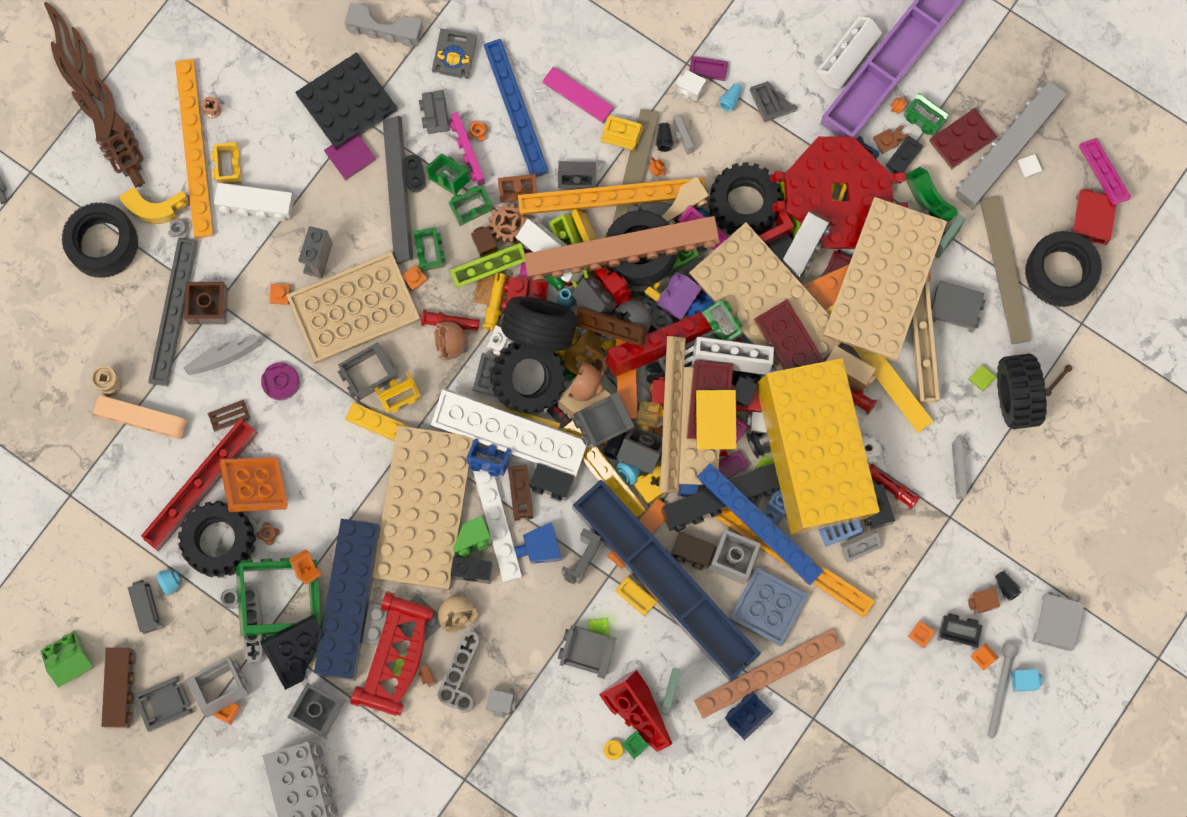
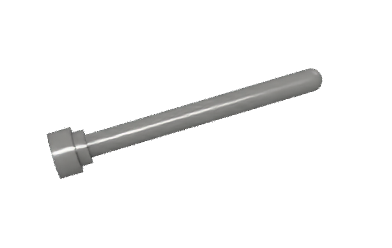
(1009, 652)

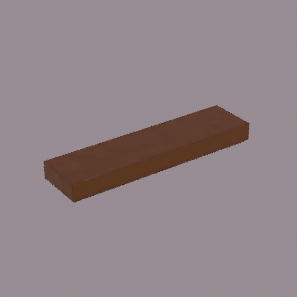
(611, 326)

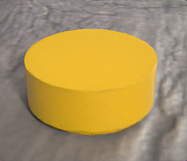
(613, 750)

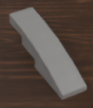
(213, 358)

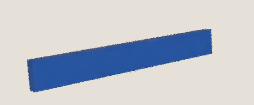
(515, 108)

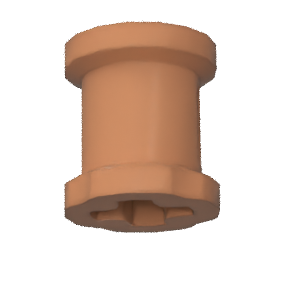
(208, 111)

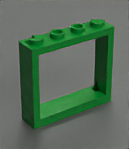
(269, 565)

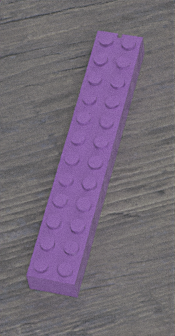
(888, 66)

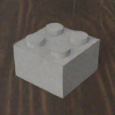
(734, 556)

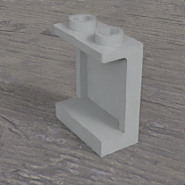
(1059, 621)

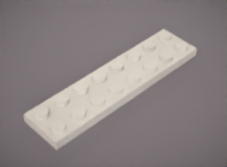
(509, 430)

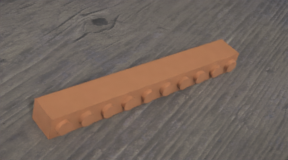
(621, 248)

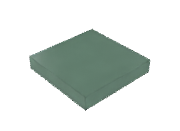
(949, 236)

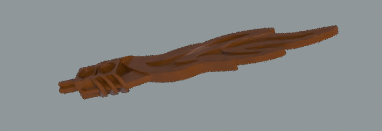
(112, 121)

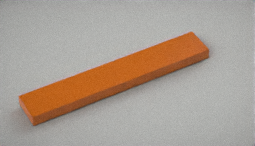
(628, 388)

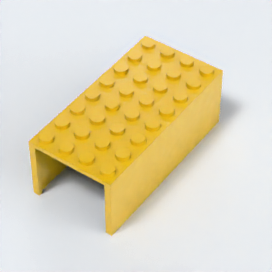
(817, 446)

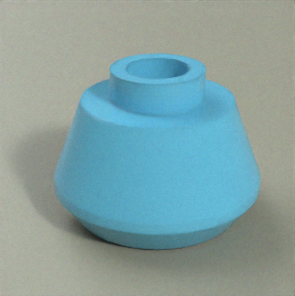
(628, 472)
(168, 581)

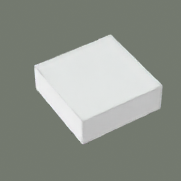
(1029, 166)

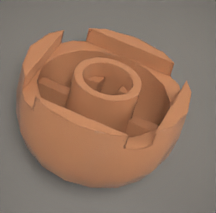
(450, 340)
(586, 383)

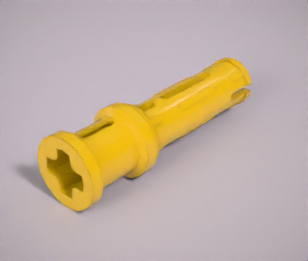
(494, 311)

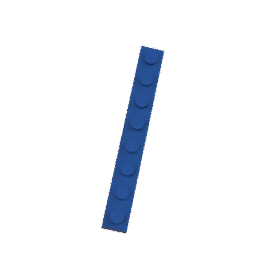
(759, 524)

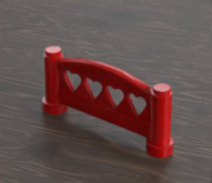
(373, 693)

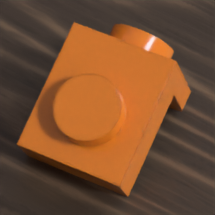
(304, 567)

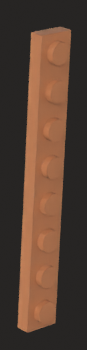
(767, 673)

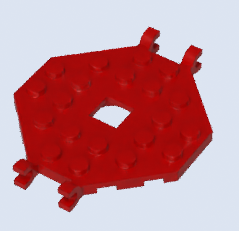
(836, 162)

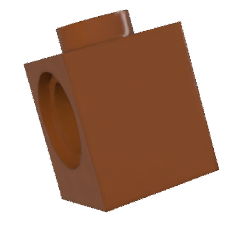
(983, 601)

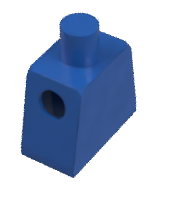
(540, 545)

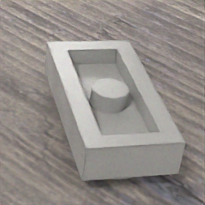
(861, 545)
(374, 624)

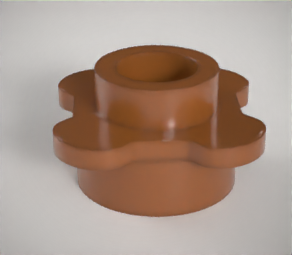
(268, 538)

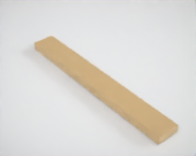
(672, 415)

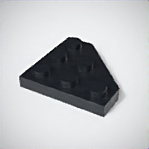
(293, 650)

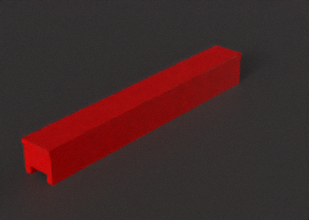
(198, 485)

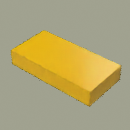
(636, 596)

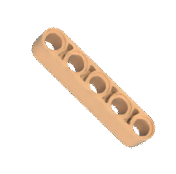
(139, 417)

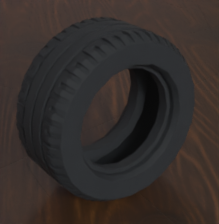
(86, 218)
(1073, 245)
(539, 323)

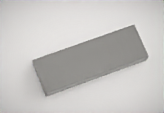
(959, 469)

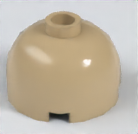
(456, 612)

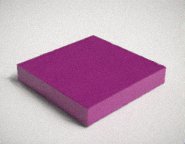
(350, 157)

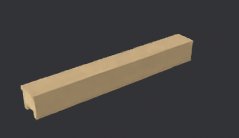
(924, 350)

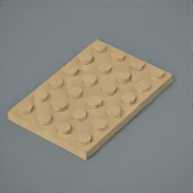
(353, 307)

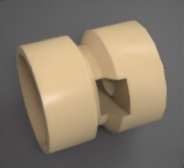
(106, 380)

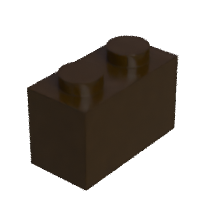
(692, 550)

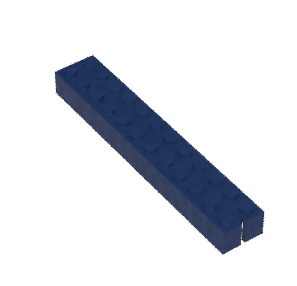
(666, 580)

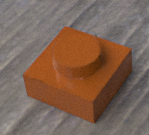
(426, 676)

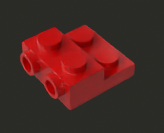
(614, 285)
(524, 287)

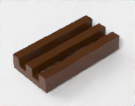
(225, 409)

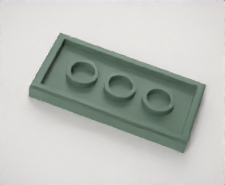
(670, 691)

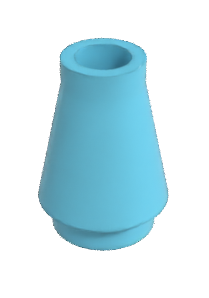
(730, 98)
(568, 301)

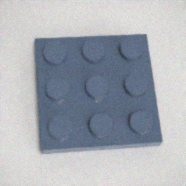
(768, 607)

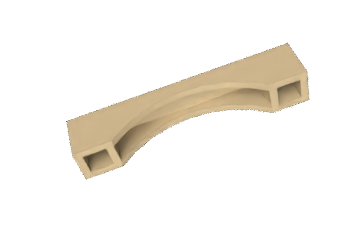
(689, 194)

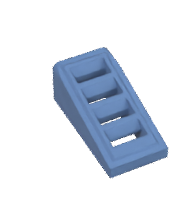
(858, 530)

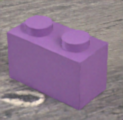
(678, 295)

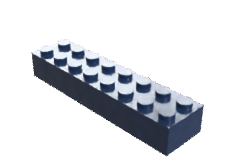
(347, 600)

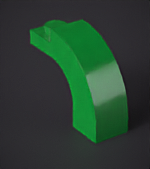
(927, 195)

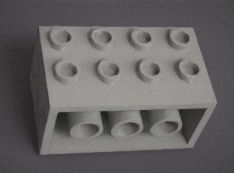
(300, 782)

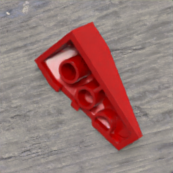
(635, 704)

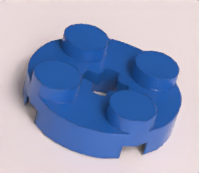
(699, 303)

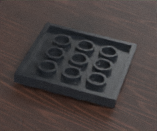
(346, 101)

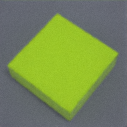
(982, 378)

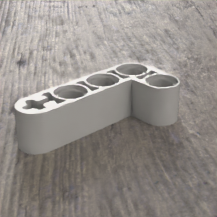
(254, 605)
(462, 669)

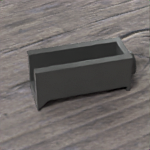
(144, 607)

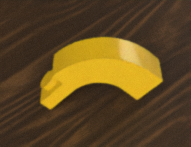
(153, 212)

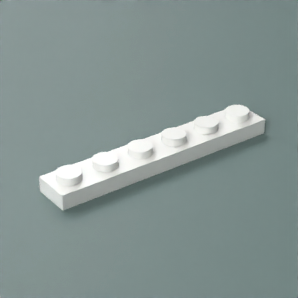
(497, 526)

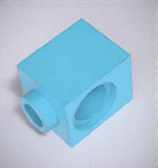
(1026, 680)

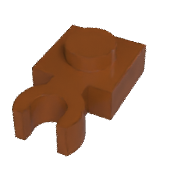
(889, 140)

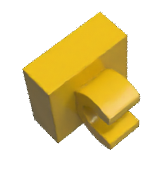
(653, 293)

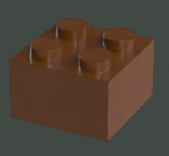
(205, 303)

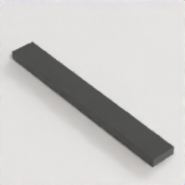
(397, 189)
(172, 312)

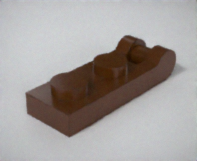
(520, 491)

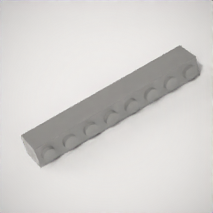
(1010, 145)

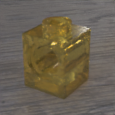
(648, 415)

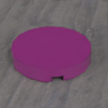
(280, 381)

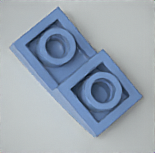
(775, 508)

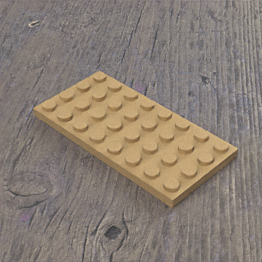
(885, 279)
(754, 282)
(422, 507)

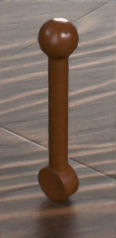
(1068, 368)

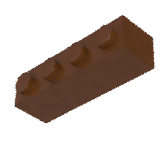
(117, 688)

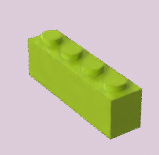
(567, 231)
(487, 264)

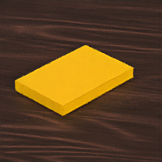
(715, 419)

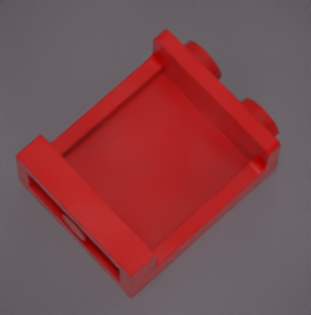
(1094, 216)
(783, 228)

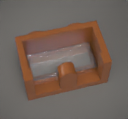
(517, 185)

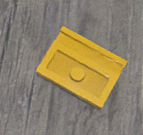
(621, 133)

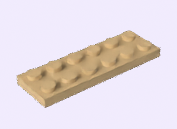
(692, 459)

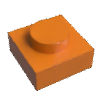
(414, 278)
(278, 294)
(921, 634)
(984, 656)
(228, 714)

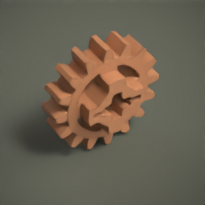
(501, 227)

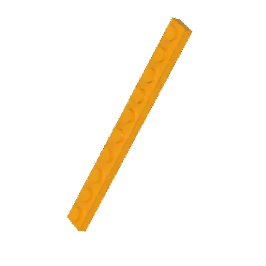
(194, 149)
(601, 196)
(826, 581)

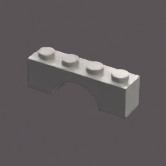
(405, 31)

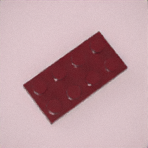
(788, 337)
(706, 377)

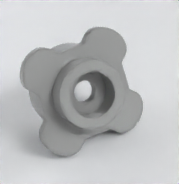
(174, 224)

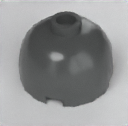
(635, 312)

